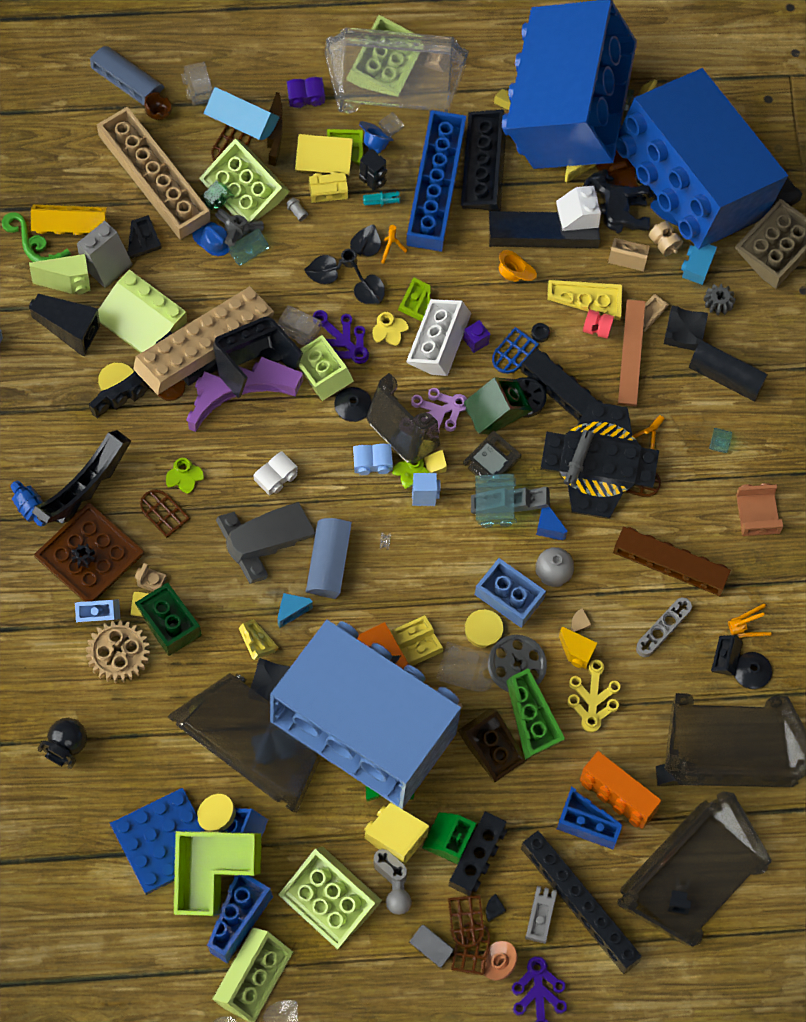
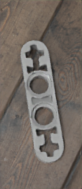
(664, 627)

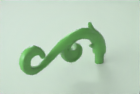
(27, 242)

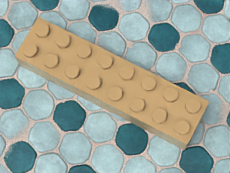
(153, 173)
(193, 344)

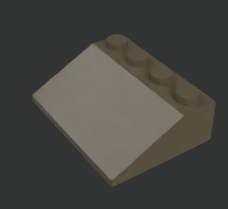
(775, 243)

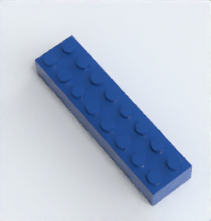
(436, 180)

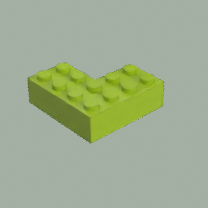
(202, 860)

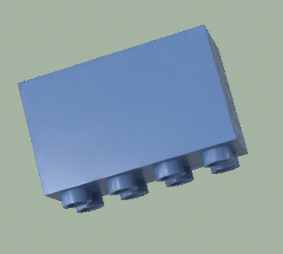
(365, 712)

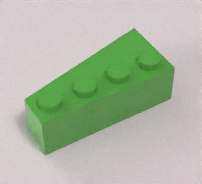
(532, 714)

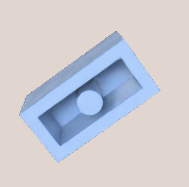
(425, 489)

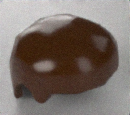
(157, 106)

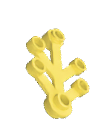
(593, 698)

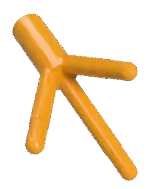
(391, 238)
(653, 427)

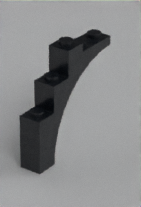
(83, 486)

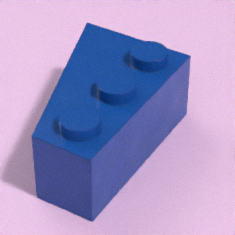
(588, 821)

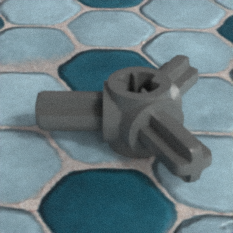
(237, 226)

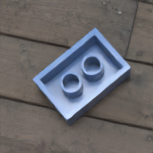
(510, 592)

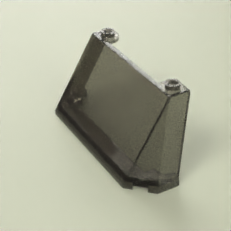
(237, 729)
(736, 744)
(712, 850)

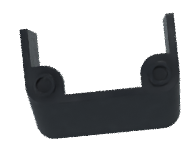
(248, 342)

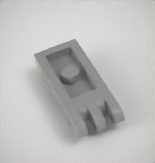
(540, 915)

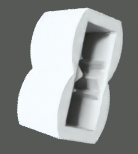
(275, 473)

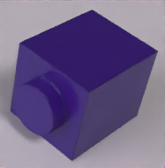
(476, 336)

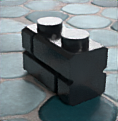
(373, 170)

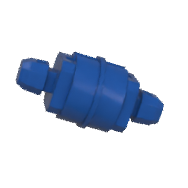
(25, 500)

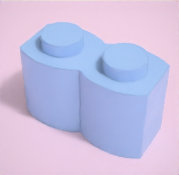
(373, 459)

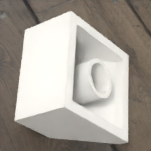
(579, 209)

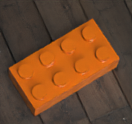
(619, 790)

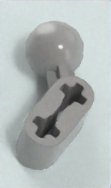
(398, 899)

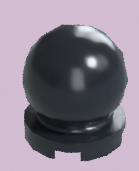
(65, 739)

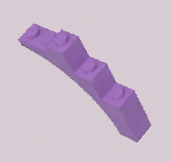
(264, 377)

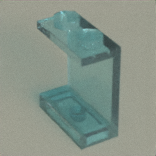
(495, 499)

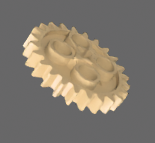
(133, 660)

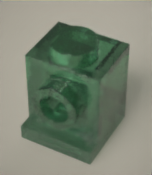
(217, 195)

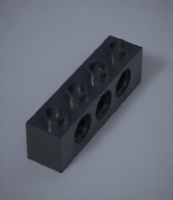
(488, 825)

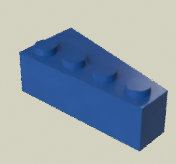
(238, 914)

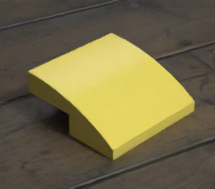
(417, 640)

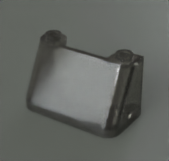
(408, 435)

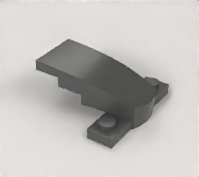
(263, 536)

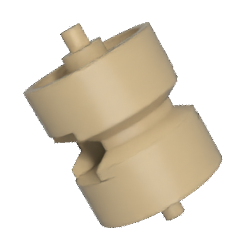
(665, 238)

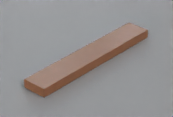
(631, 353)

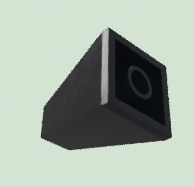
(67, 320)

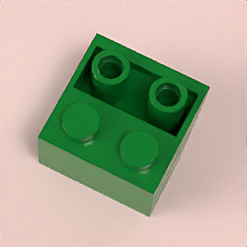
(449, 836)

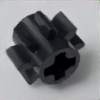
(80, 551)

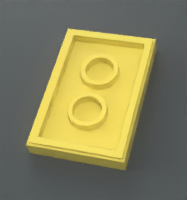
(323, 154)

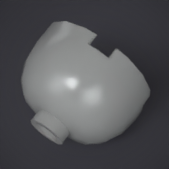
(554, 567)

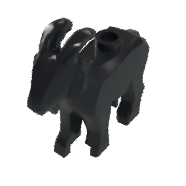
(617, 202)

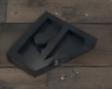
(142, 237)

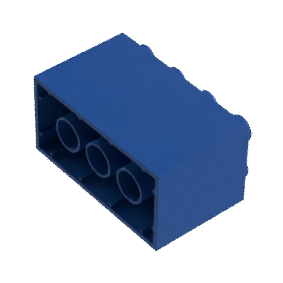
(570, 84)
(700, 158)

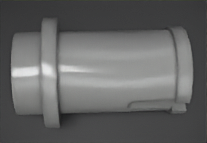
(294, 205)

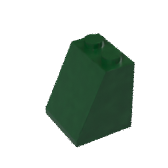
(497, 405)

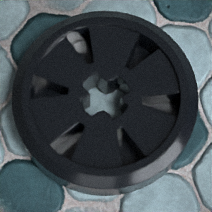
(536, 394)

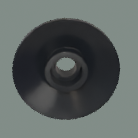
(352, 411)
(749, 678)

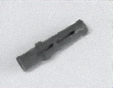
(575, 466)

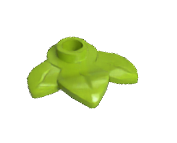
(406, 471)
(184, 478)

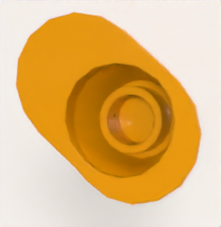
(514, 267)

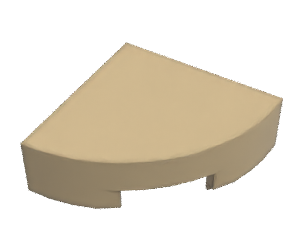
(580, 621)

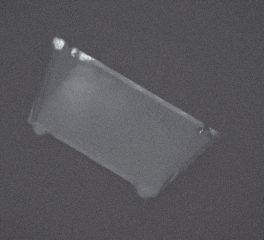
(394, 69)

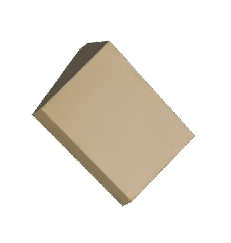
(628, 254)

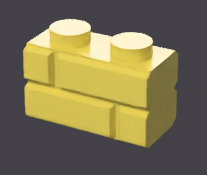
(328, 187)

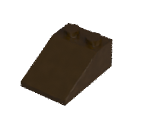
(492, 744)

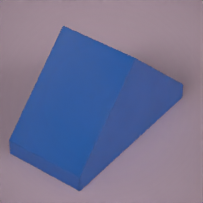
(550, 525)

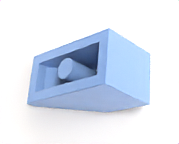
(97, 610)

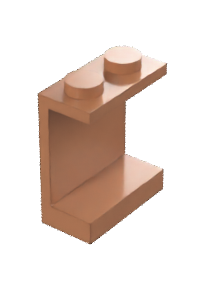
(758, 510)

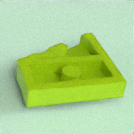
(416, 299)

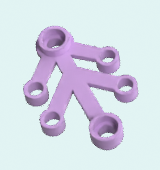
(439, 411)

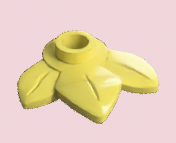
(390, 332)

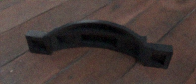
(117, 395)

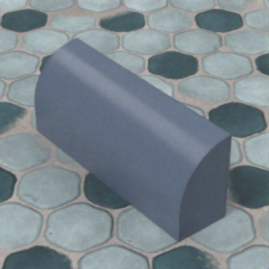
(124, 74)
(328, 557)

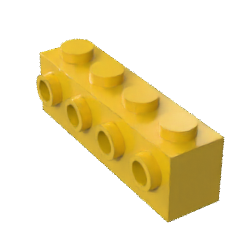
(66, 218)

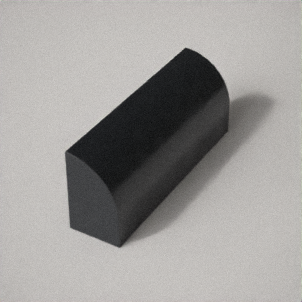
(728, 370)

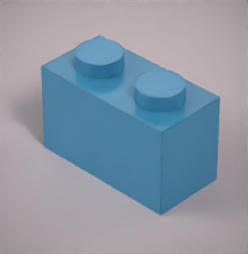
(698, 263)

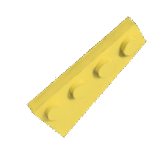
(586, 296)

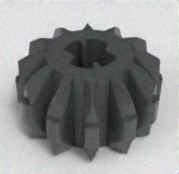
(726, 299)

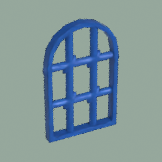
(504, 355)

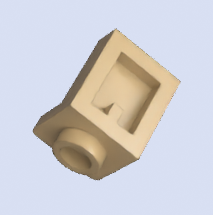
(149, 578)

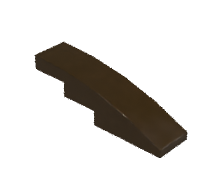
(275, 137)

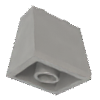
(104, 254)

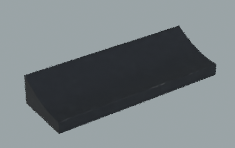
(484, 161)
(537, 230)

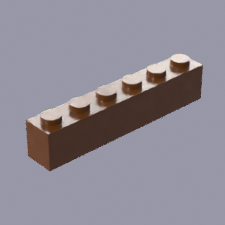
(671, 561)

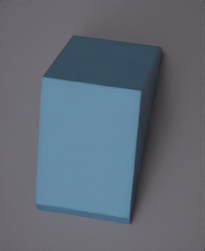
(292, 608)

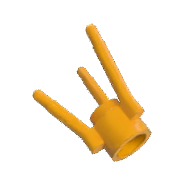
(738, 625)

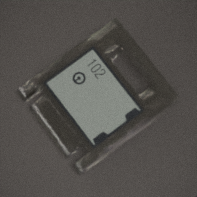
(489, 459)

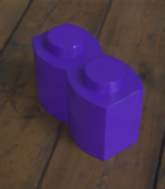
(306, 92)

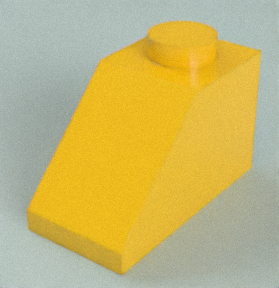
(577, 647)

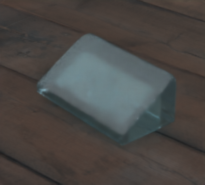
(248, 247)

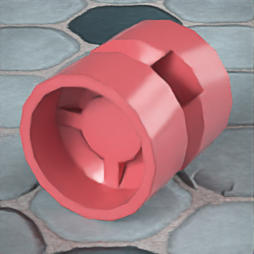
(598, 323)

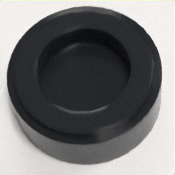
(540, 332)

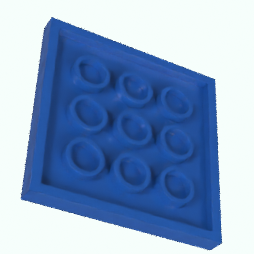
(150, 837)

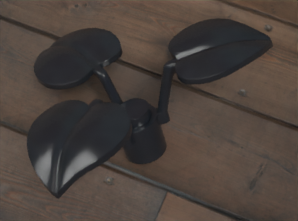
(365, 242)

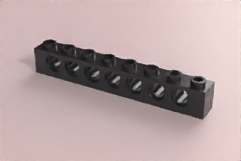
(581, 902)

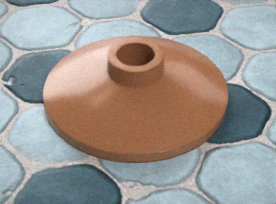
(498, 953)

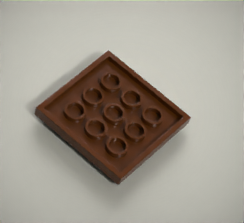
(112, 555)

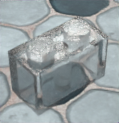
(198, 83)
(299, 325)

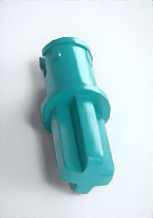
(381, 198)

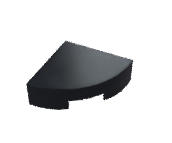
(494, 908)

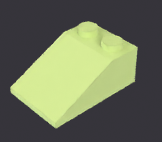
(62, 274)
(324, 368)

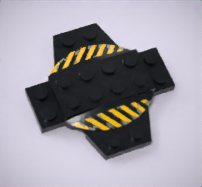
(611, 464)

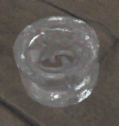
(385, 541)

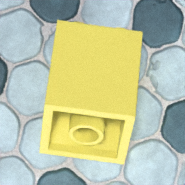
(396, 832)

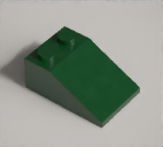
(168, 619)

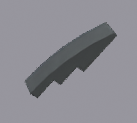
(524, 499)

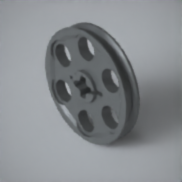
(519, 655)

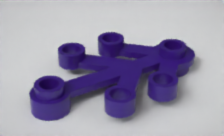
(343, 340)
(539, 992)

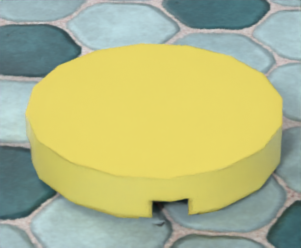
(113, 374)
(483, 628)
(216, 813)

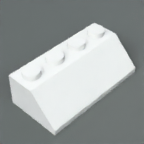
(439, 336)

